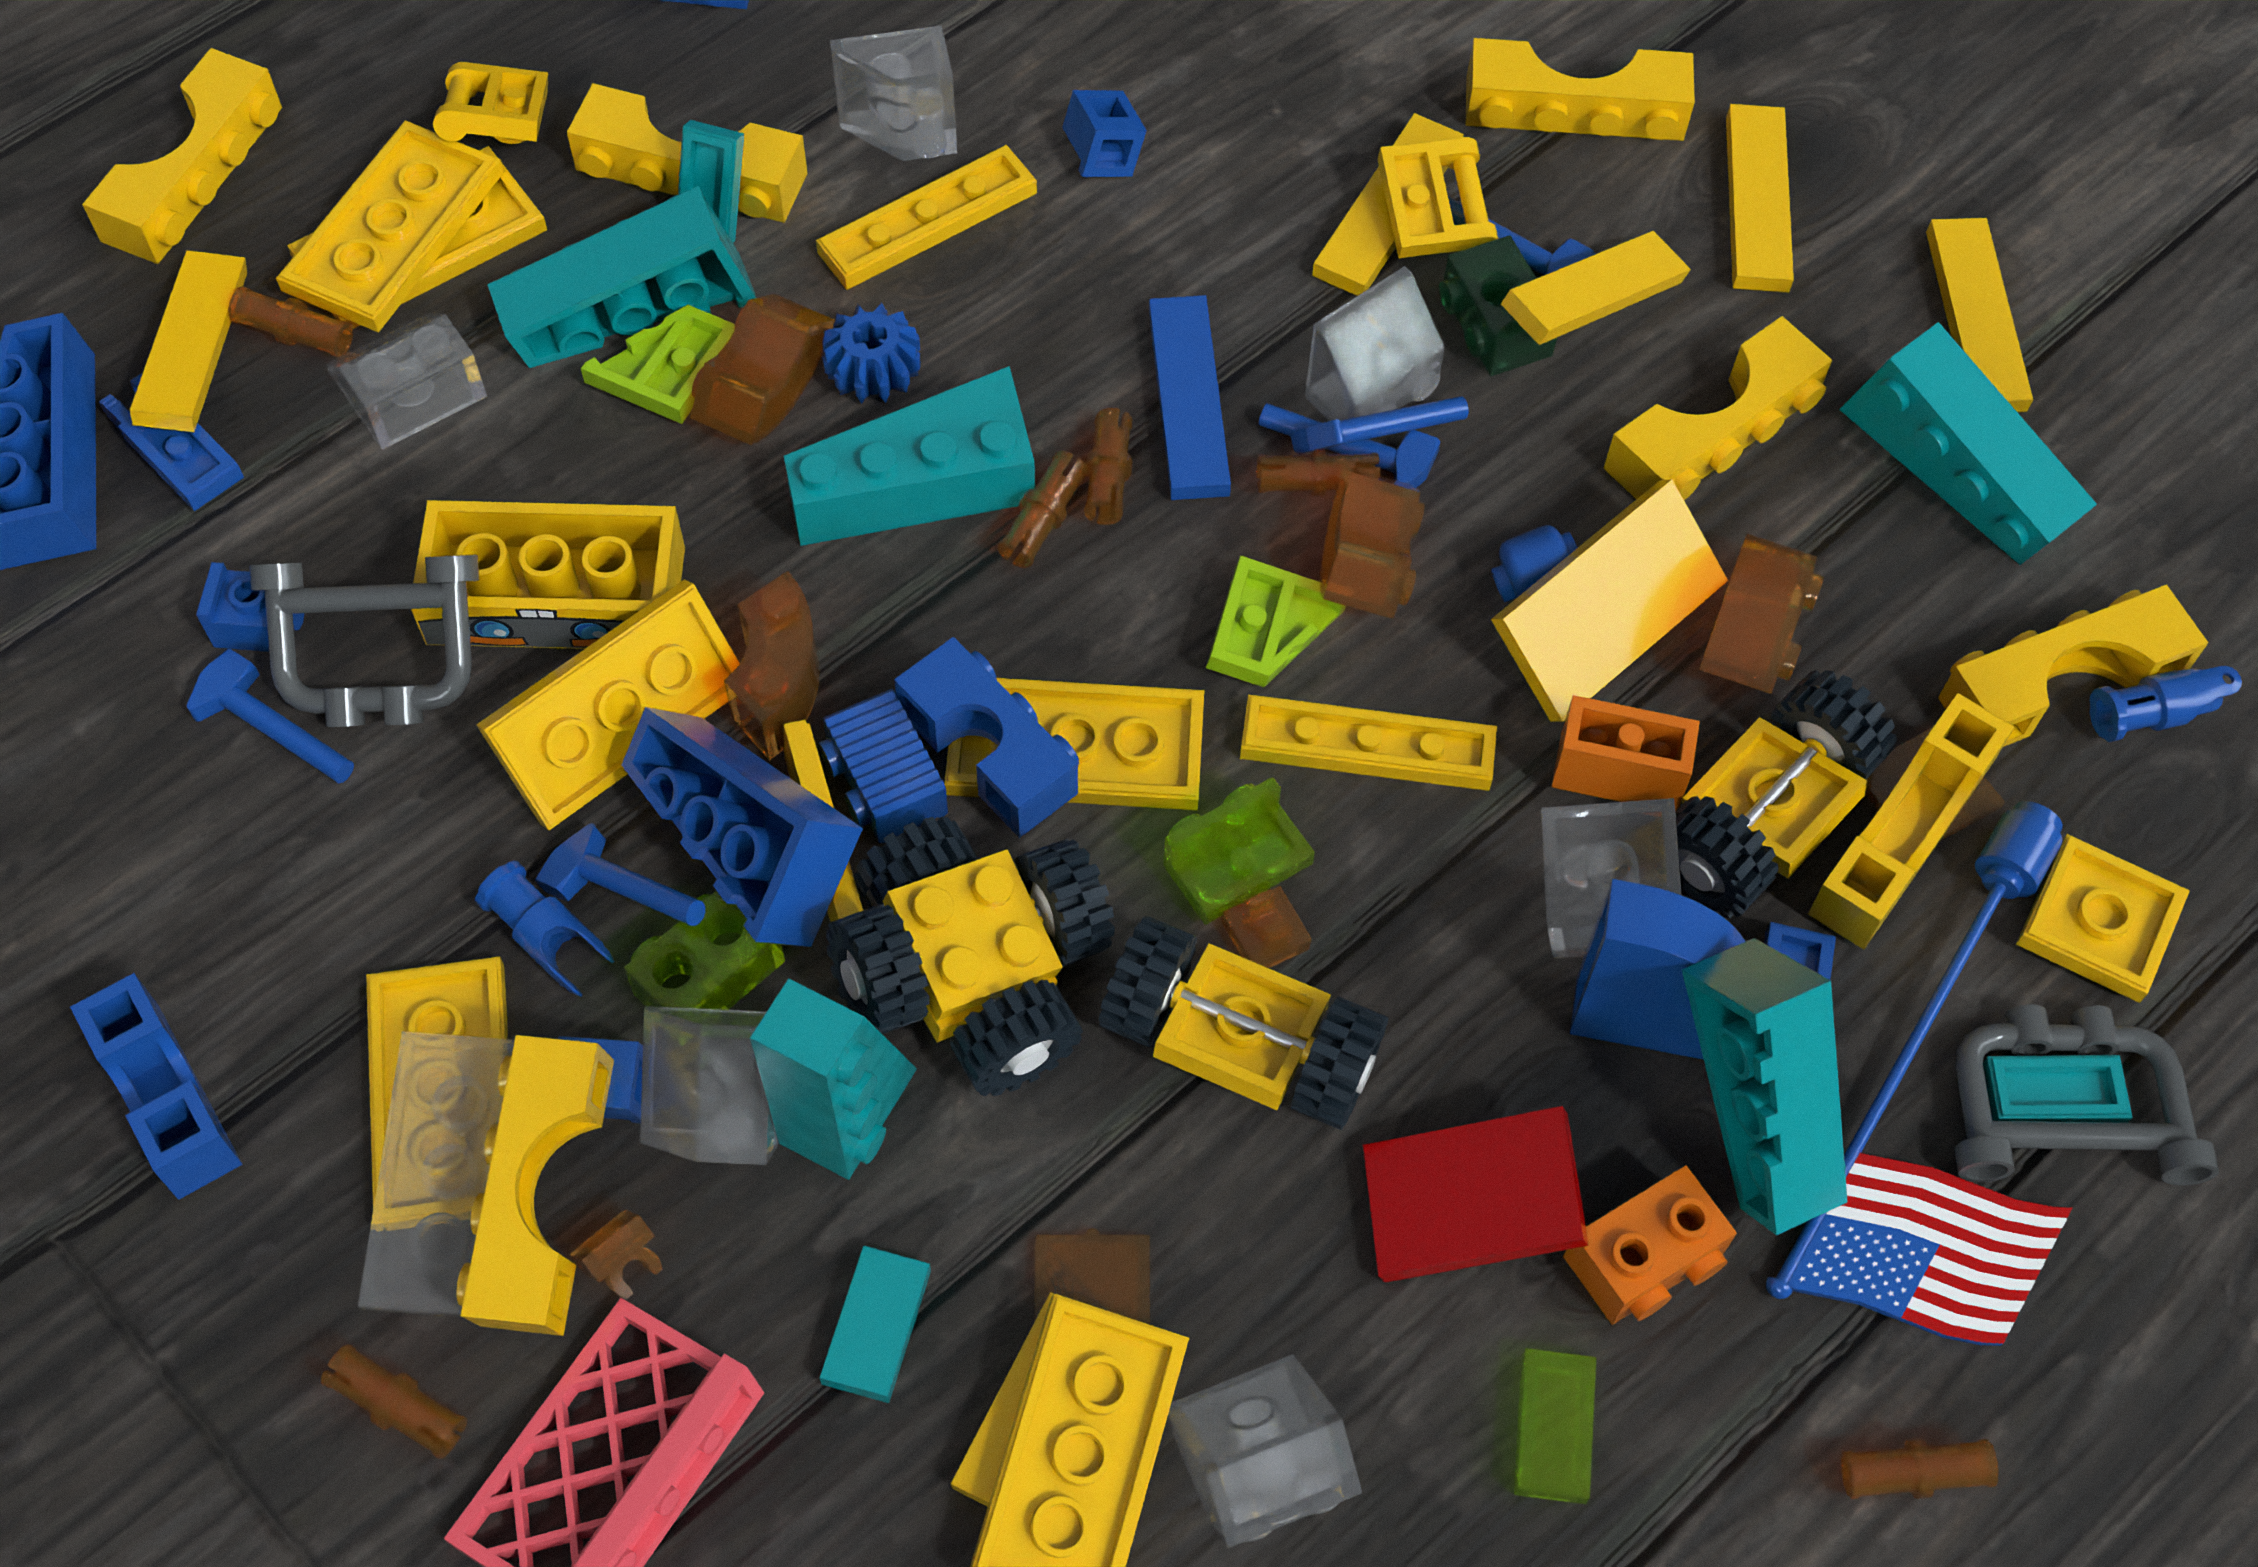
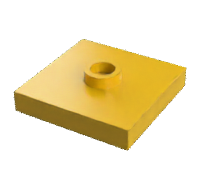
(2103, 918)

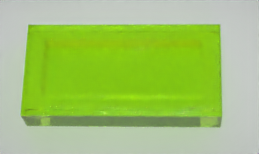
(1555, 1426)

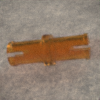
(290, 321)
(1108, 466)
(1309, 472)
(1042, 509)
(394, 1401)
(1919, 1469)

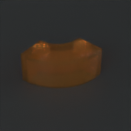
(760, 368)
(1369, 542)
(1761, 614)
(779, 666)

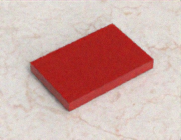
(1474, 1195)

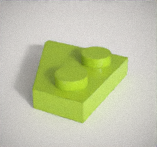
(662, 362)
(1267, 621)

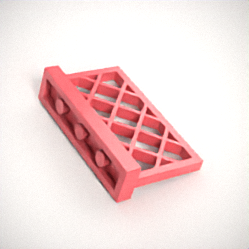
(662, 1479)

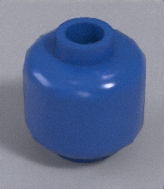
(1529, 558)

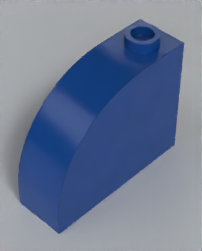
(1633, 967)

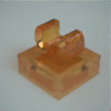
(1266, 928)
(613, 1248)

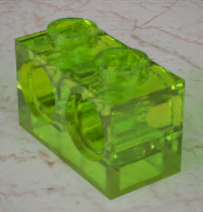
(717, 972)

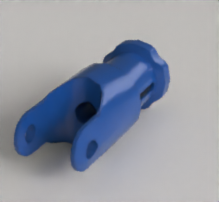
(2160, 701)
(536, 921)

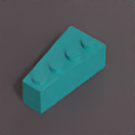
(621, 281)
(1968, 445)
(916, 465)
(827, 1078)
(1772, 1080)

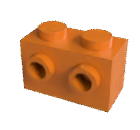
(1624, 752)
(1652, 1246)

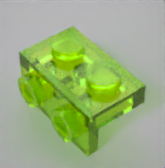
(1235, 850)

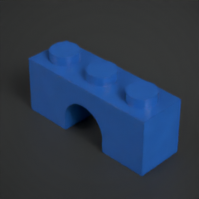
(959, 696)
(158, 1086)

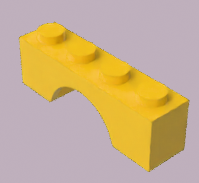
(1518, 91)
(618, 142)
(154, 202)
(1771, 381)
(2121, 642)
(1910, 821)
(549, 1097)

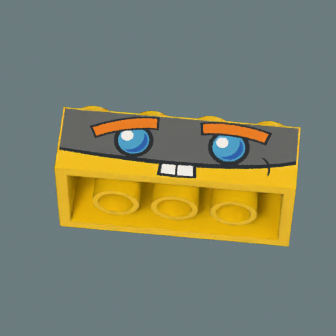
(551, 568)

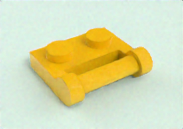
(509, 109)
(1420, 200)

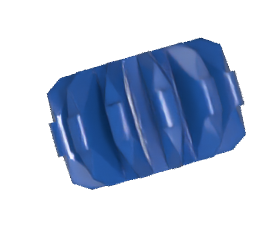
(871, 353)

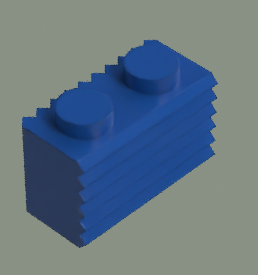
(883, 765)

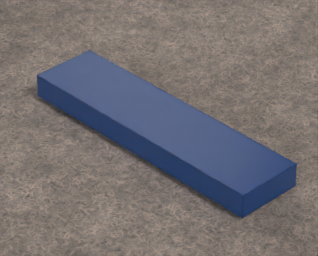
(1189, 398)

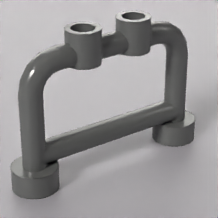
(347, 705)
(1988, 1151)

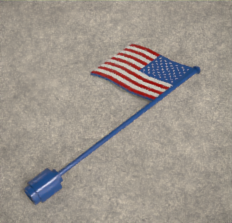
(1917, 1236)

